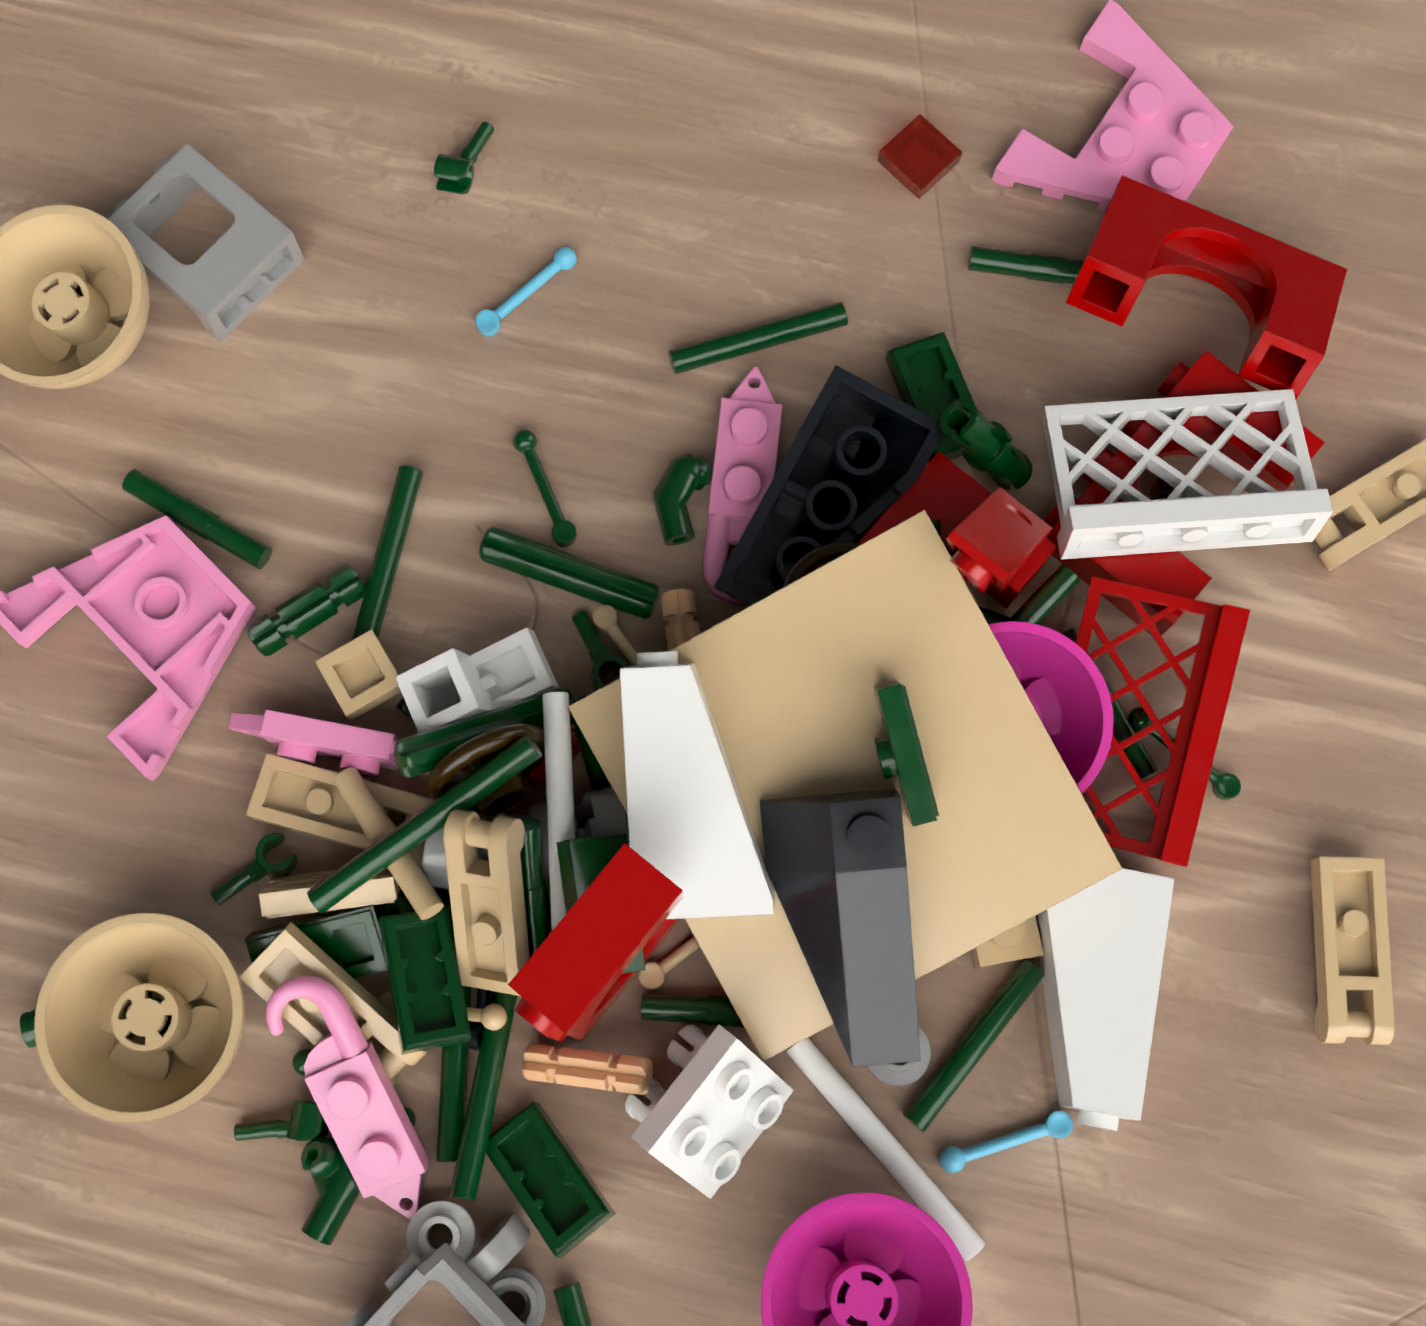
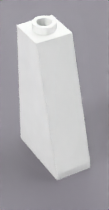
(684, 794)
(1103, 992)

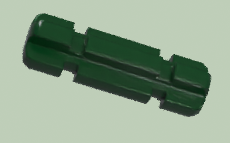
(306, 610)

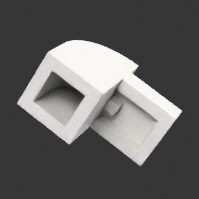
(467, 685)

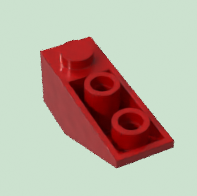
(996, 541)

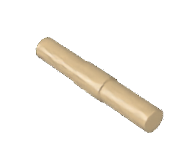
(377, 825)

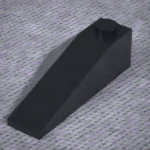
(835, 481)
(847, 900)

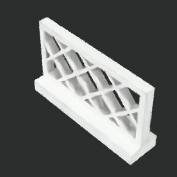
(1201, 517)

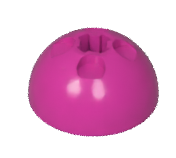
(1064, 692)
(869, 1237)

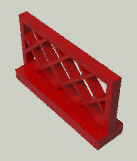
(1199, 717)

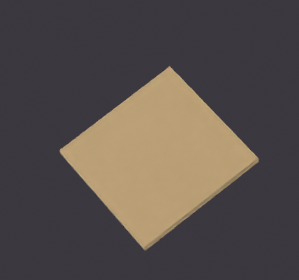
(802, 719)

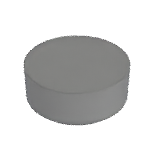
(498, 1247)

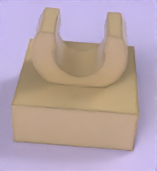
(360, 675)

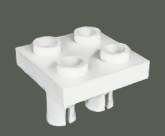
(710, 1109)

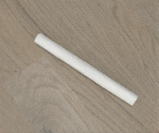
(558, 790)
(885, 1147)

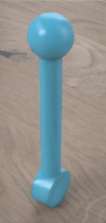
(489, 320)
(1056, 1124)

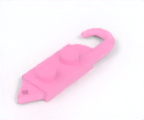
(741, 470)
(305, 738)
(357, 1098)

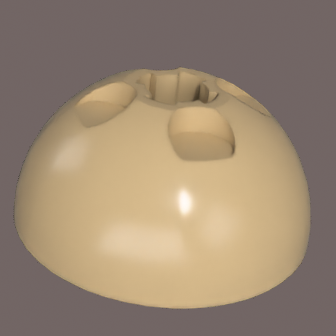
(68, 297)
(104, 1029)

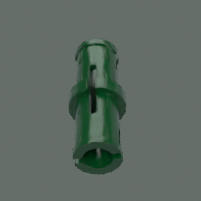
(986, 445)

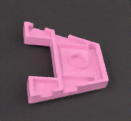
(1153, 133)
(160, 609)

